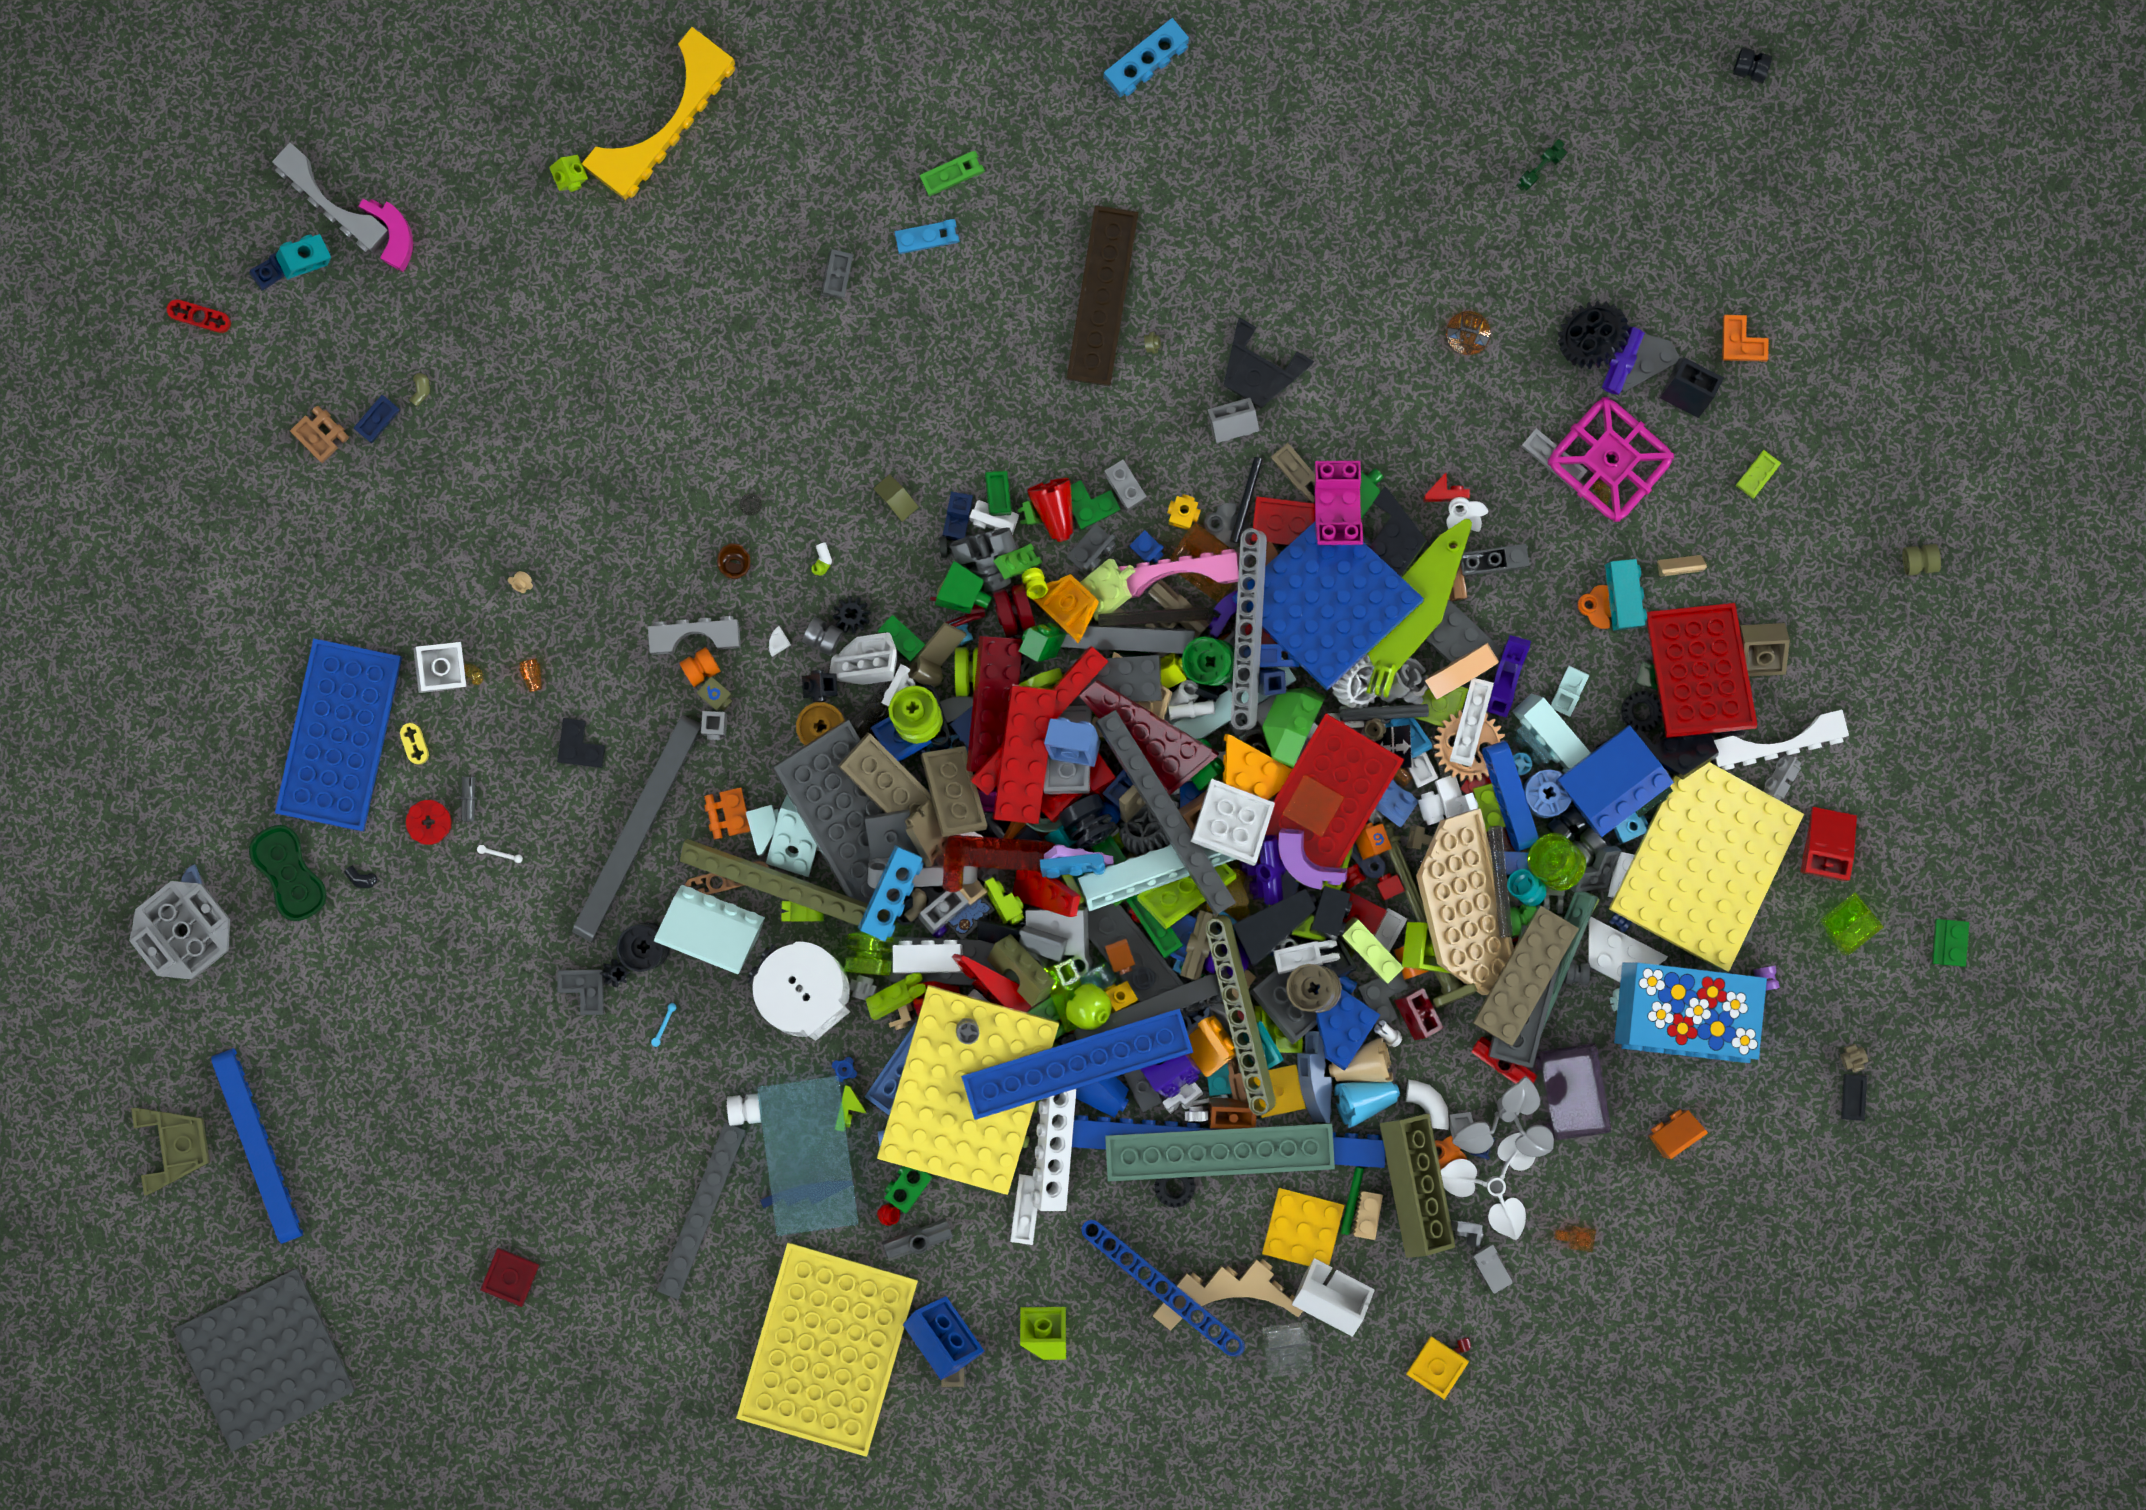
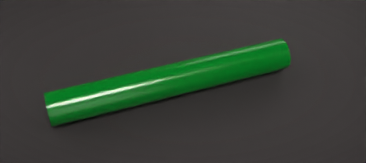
(1352, 1200)

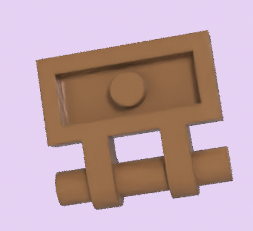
(314, 439)

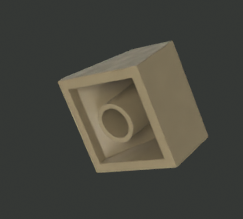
(1765, 648)

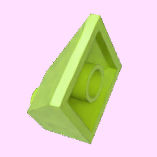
(1044, 1331)

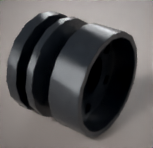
(1089, 826)
(631, 952)

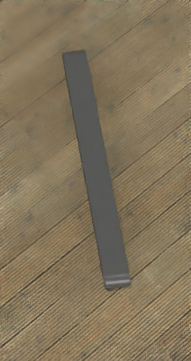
(638, 824)

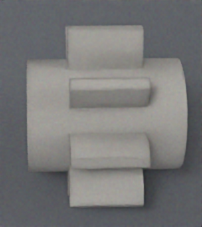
(862, 987)

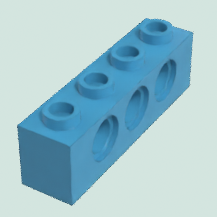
(1169, 33)
(884, 928)

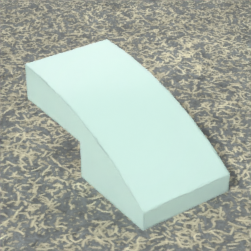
(1569, 691)

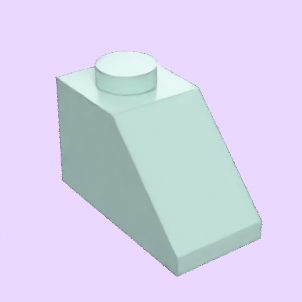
(762, 826)

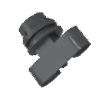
(983, 550)

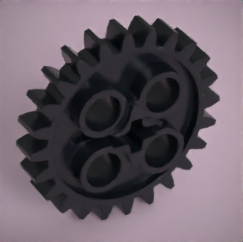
(1593, 334)

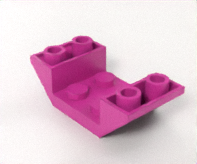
(1338, 503)

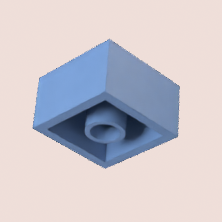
(1072, 741)

